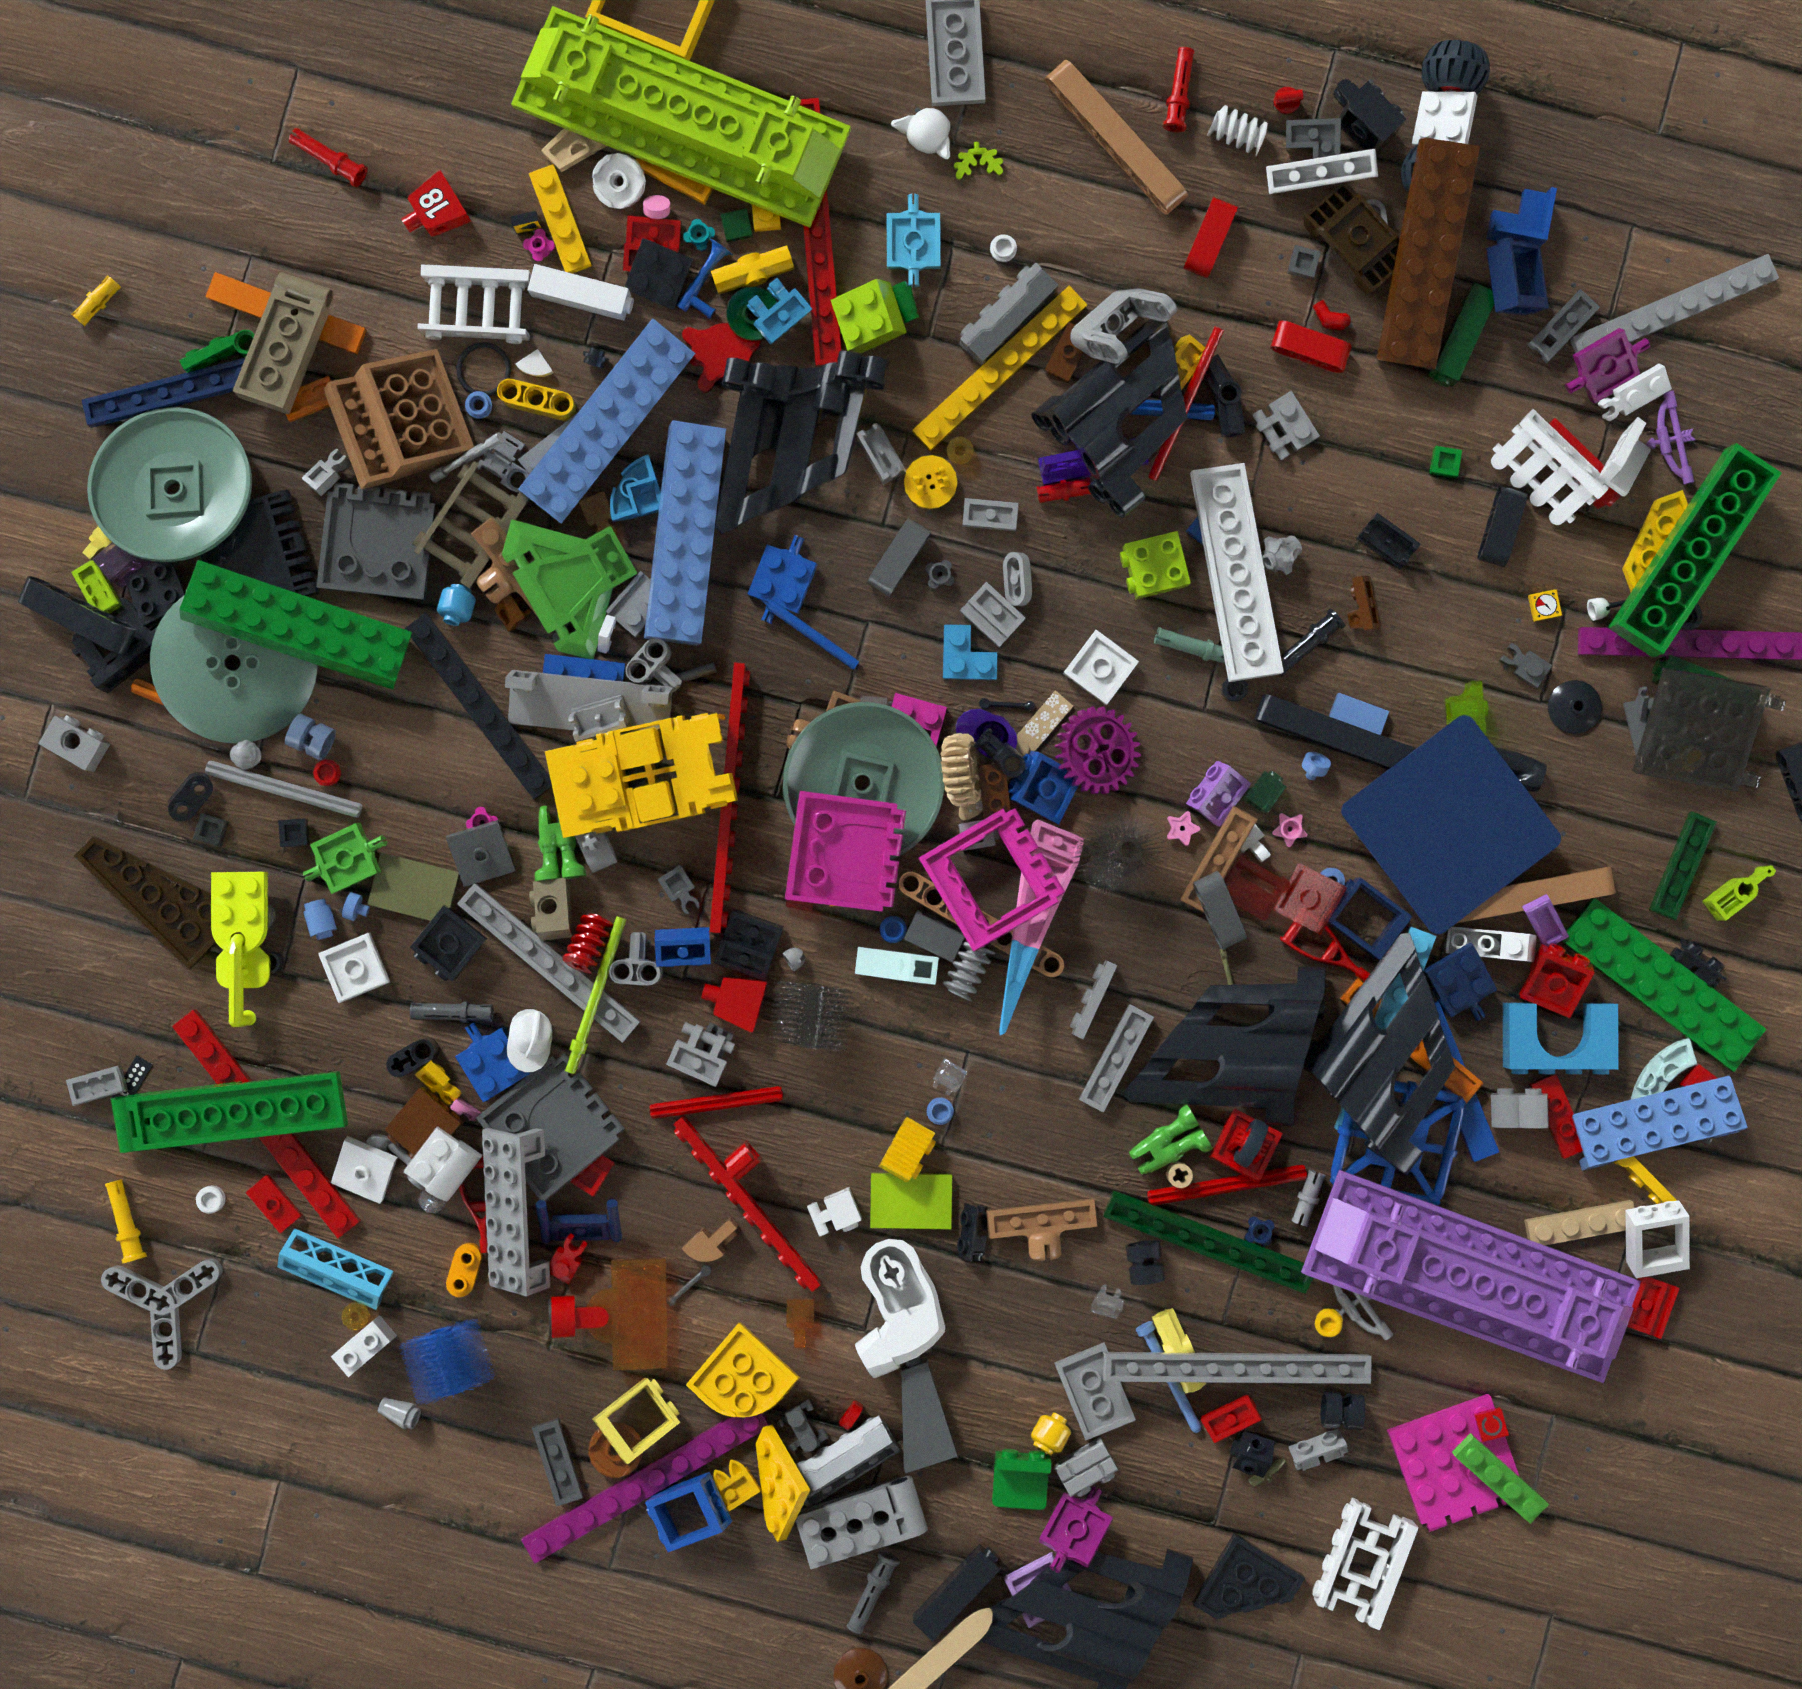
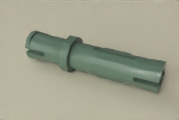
(1205, 649)

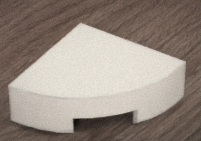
(535, 365)
(605, 633)

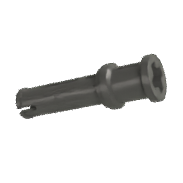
(878, 1579)

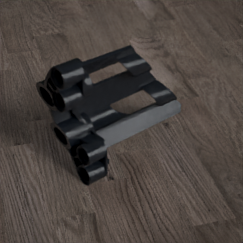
(1099, 402)
(780, 412)
(1361, 1060)
(1256, 1062)
(1102, 1638)

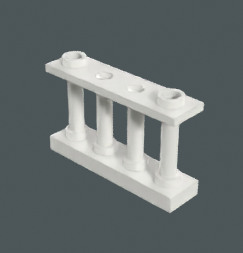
(463, 279)

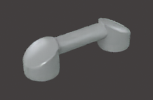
(383, 1143)

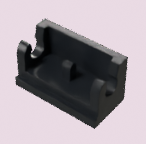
(1388, 541)

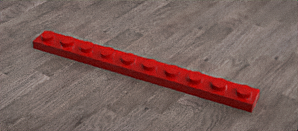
(821, 277)
(726, 837)
(284, 1147)

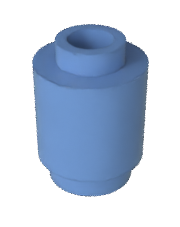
(319, 919)

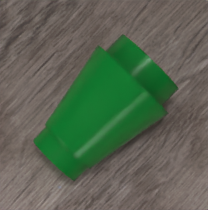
(905, 301)

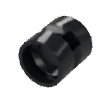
(1145, 1272)
(1342, 1411)

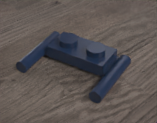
(582, 1226)

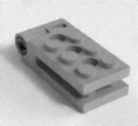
(894, 1496)

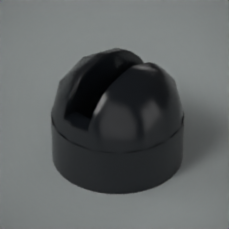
(276, 962)

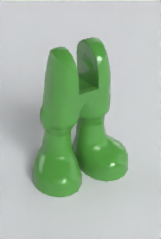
(549, 840)
(1161, 1144)

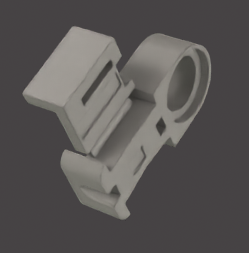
(501, 461)

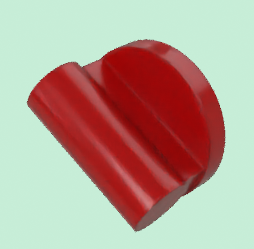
(1287, 100)

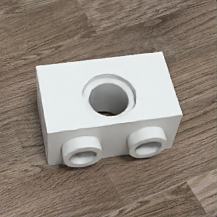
(363, 1346)

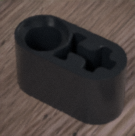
(418, 1060)

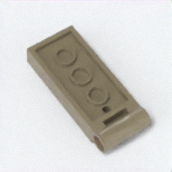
(284, 343)

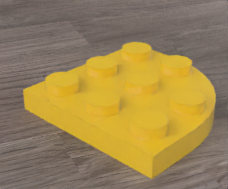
(742, 1376)

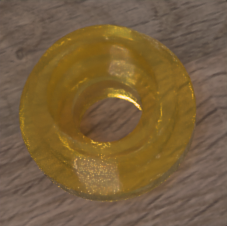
(960, 442)
(362, 1312)

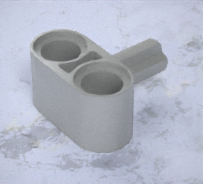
(654, 666)
(597, 850)
(636, 963)

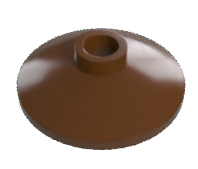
(860, 1662)

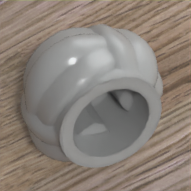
(245, 754)

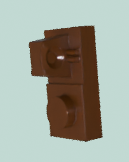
(1367, 614)

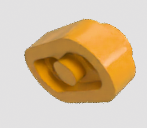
(464, 1270)

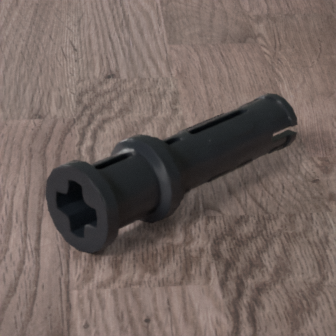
(1317, 634)

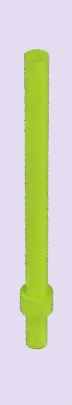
(579, 1045)

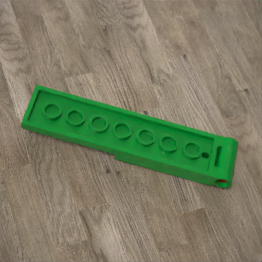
(229, 1111)

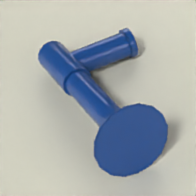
(689, 297)

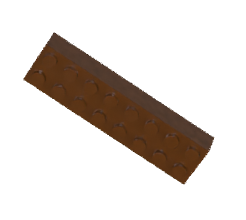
(1427, 252)

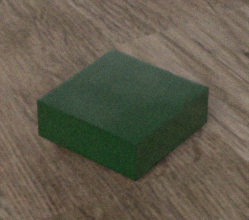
(736, 225)

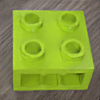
(1155, 565)

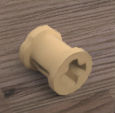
(1187, 1175)

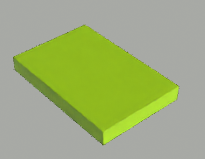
(911, 1204)

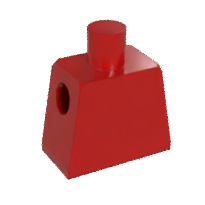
(737, 1000)

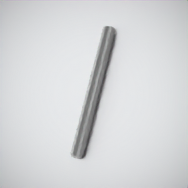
(283, 789)

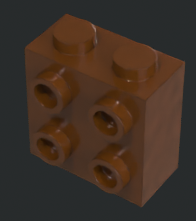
(419, 1120)

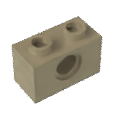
(559, 923)

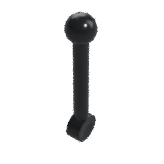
(985, 703)

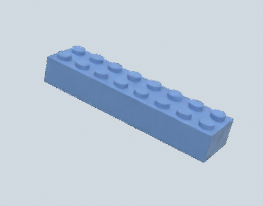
(606, 421)
(685, 533)

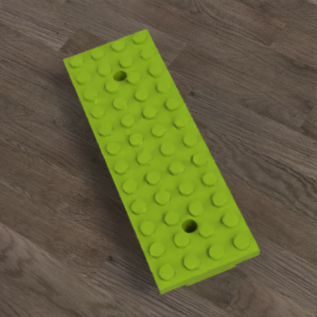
(681, 116)

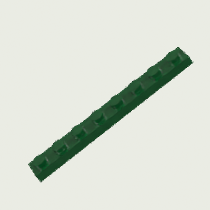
(1207, 1241)

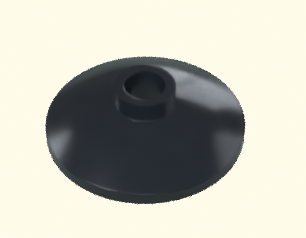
(1562, 709)

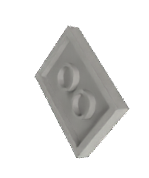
(1096, 1403)

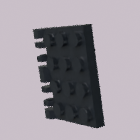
(260, 550)

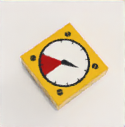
(1544, 605)

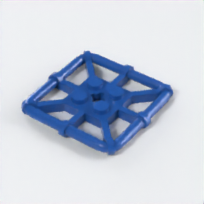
(1453, 1103)

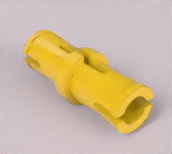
(96, 300)

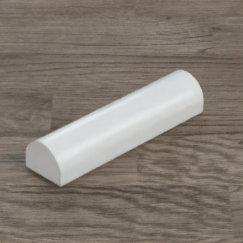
(1322, 171)

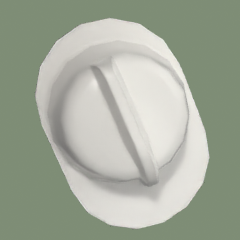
(529, 1040)

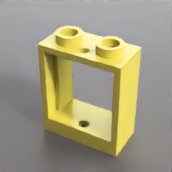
(668, 1410)

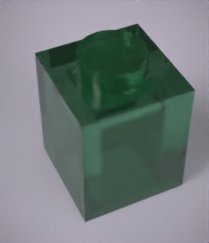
(1265, 791)

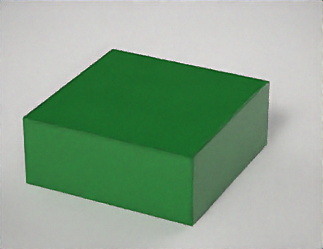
(1445, 461)

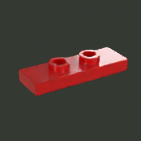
(1560, 1116)

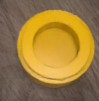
(1328, 1322)

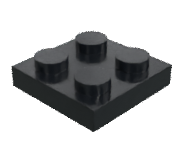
(658, 273)

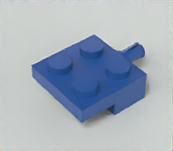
(488, 1064)

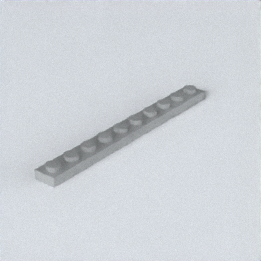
(1236, 1367)

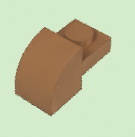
(707, 1247)

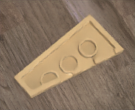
(569, 149)

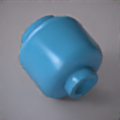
(456, 604)

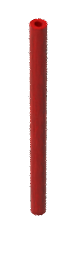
(1188, 399)

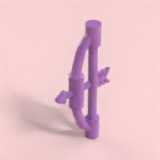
(1680, 437)

